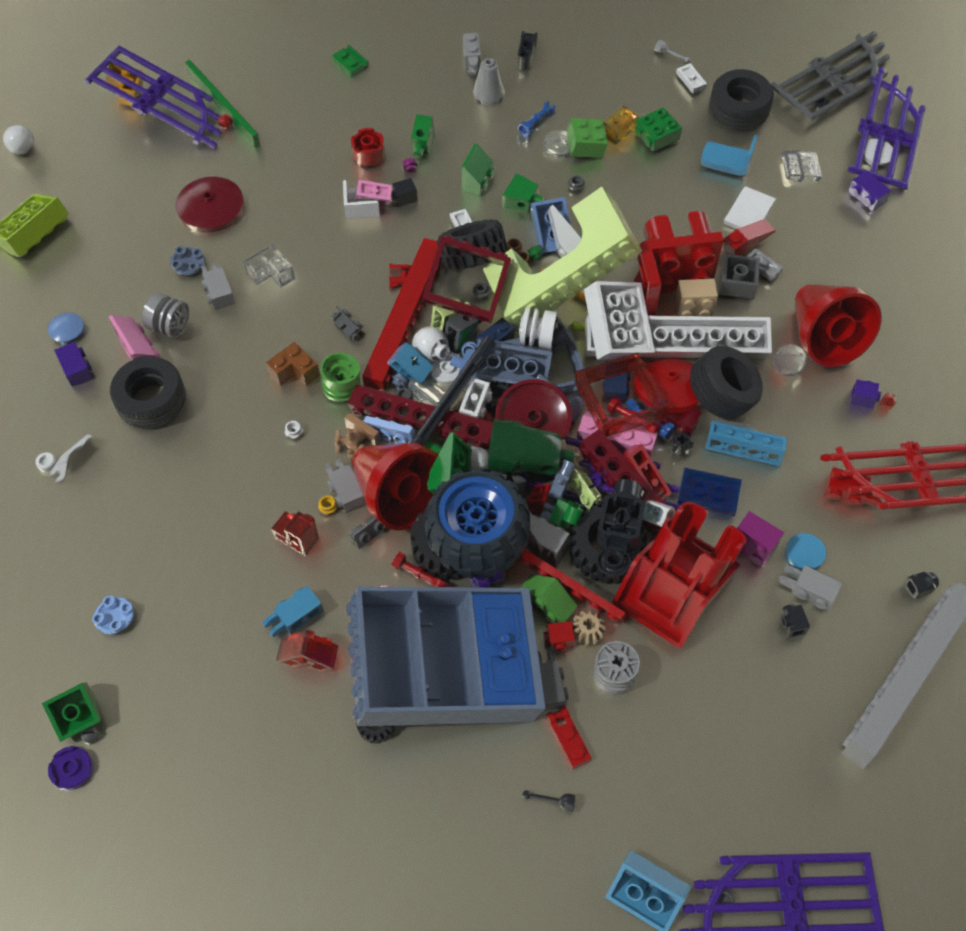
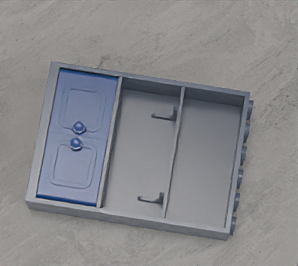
(443, 656)

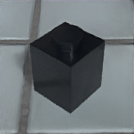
(404, 192)

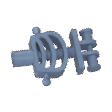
(558, 488)

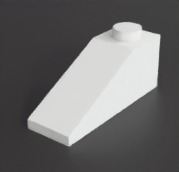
(564, 235)

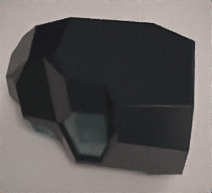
(921, 584)

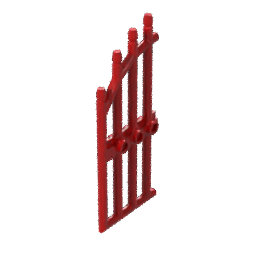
(915, 465)

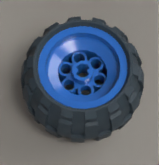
(453, 514)

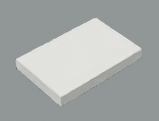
(749, 208)

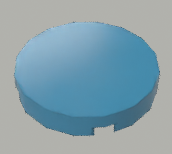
(805, 550)

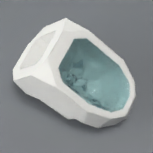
(657, 512)

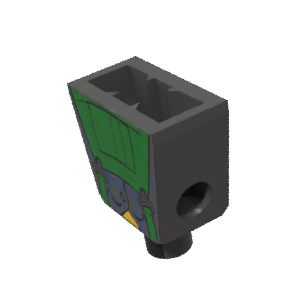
(460, 330)

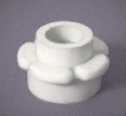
(293, 425)

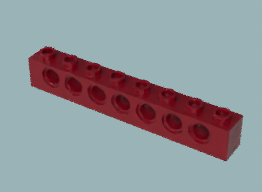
(363, 395)

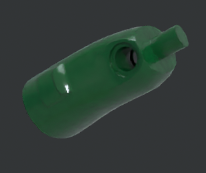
(524, 449)

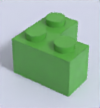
(550, 597)

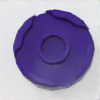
(70, 768)

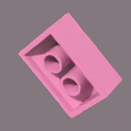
(132, 337)

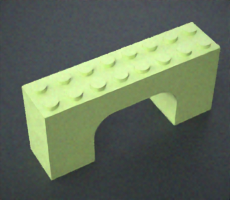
(603, 247)

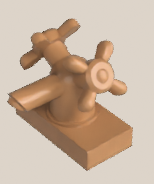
(356, 433)

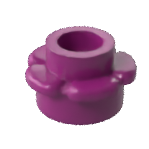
(409, 165)

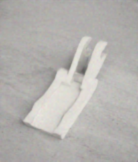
(60, 466)

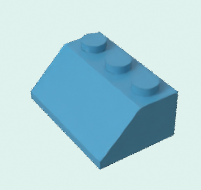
(648, 892)

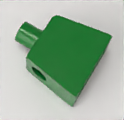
(420, 140)
(521, 194)

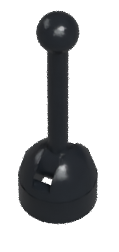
(566, 801)

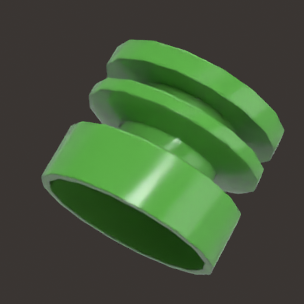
(339, 376)

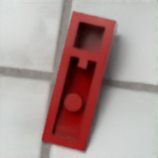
(747, 237)
(643, 464)

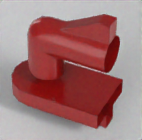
(398, 268)

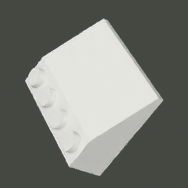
(618, 319)

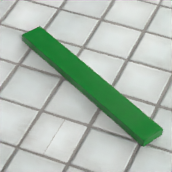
(222, 103)

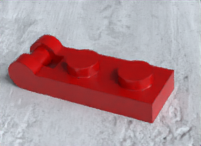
(568, 738)

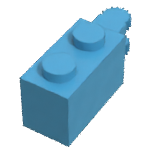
(294, 612)

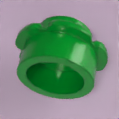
(535, 251)

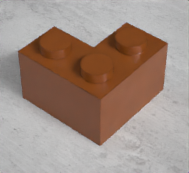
(292, 362)

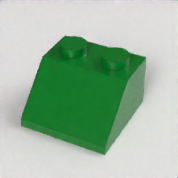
(476, 171)
(72, 711)

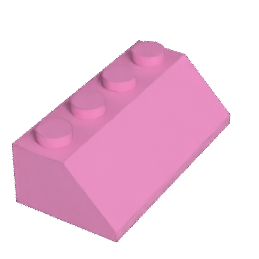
(622, 440)

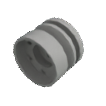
(165, 315)
(611, 677)

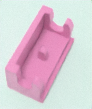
(373, 191)

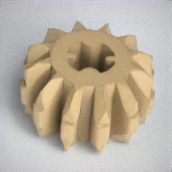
(596, 625)

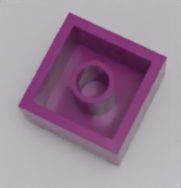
(761, 538)

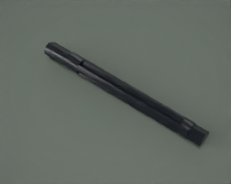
(454, 391)

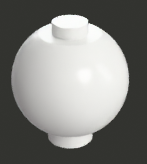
(431, 343)

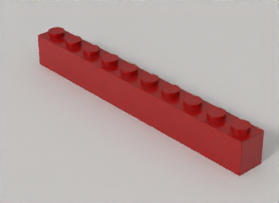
(401, 318)

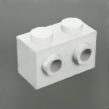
(475, 398)

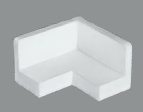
(358, 208)

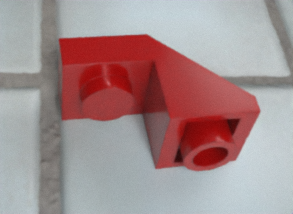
(538, 498)

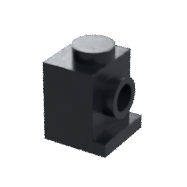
(795, 621)

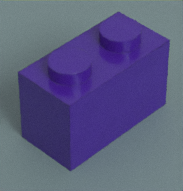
(869, 190)
(73, 363)

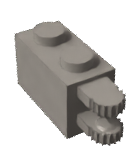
(471, 53)
(217, 286)
(345, 486)
(812, 586)

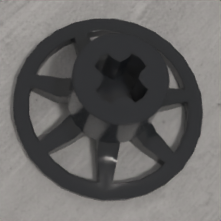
(561, 336)

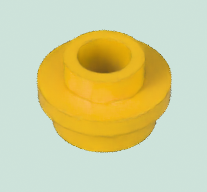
(325, 501)

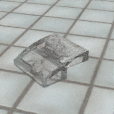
(801, 165)

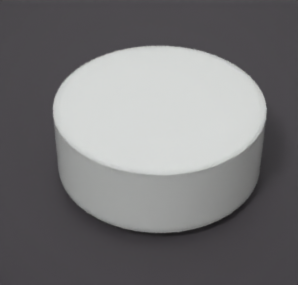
(45, 462)

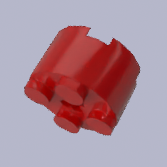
(368, 147)

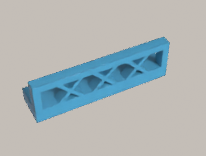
(746, 440)

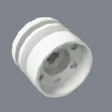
(537, 328)

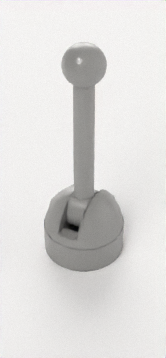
(661, 47)

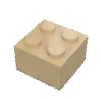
(695, 297)

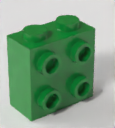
(658, 129)

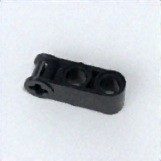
(526, 50)

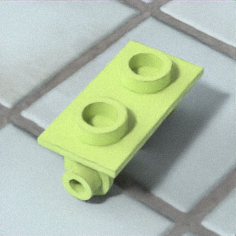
(580, 483)

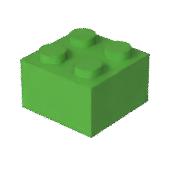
(587, 137)

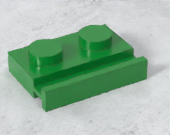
(350, 60)

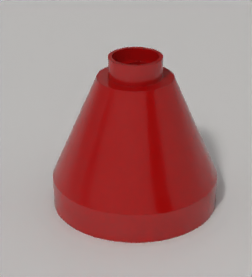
(836, 322)
(394, 481)

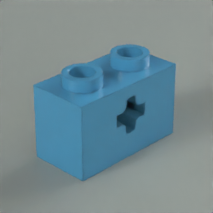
(410, 363)

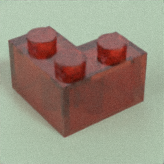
(296, 531)
(307, 650)

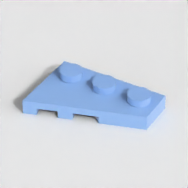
(391, 430)

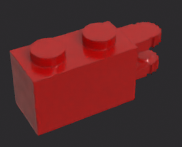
(838, 490)

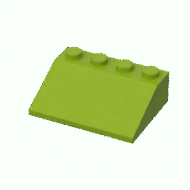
(30, 223)

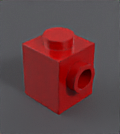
(559, 636)

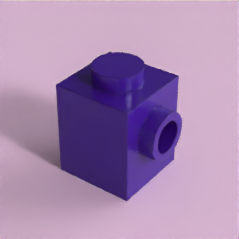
(865, 394)

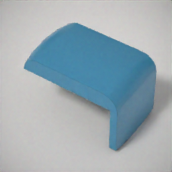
(727, 158)

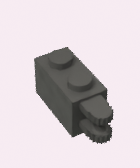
(552, 676)

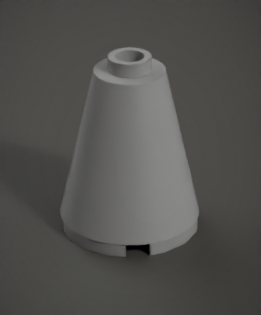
(489, 84)

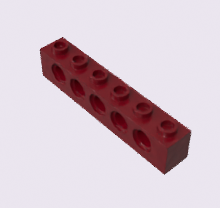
(612, 457)

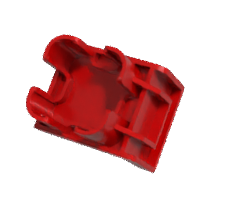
(672, 258)
(678, 575)

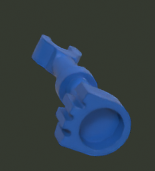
(526, 129)
(665, 430)

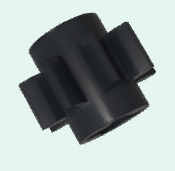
(681, 444)

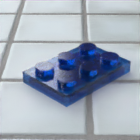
(710, 491)

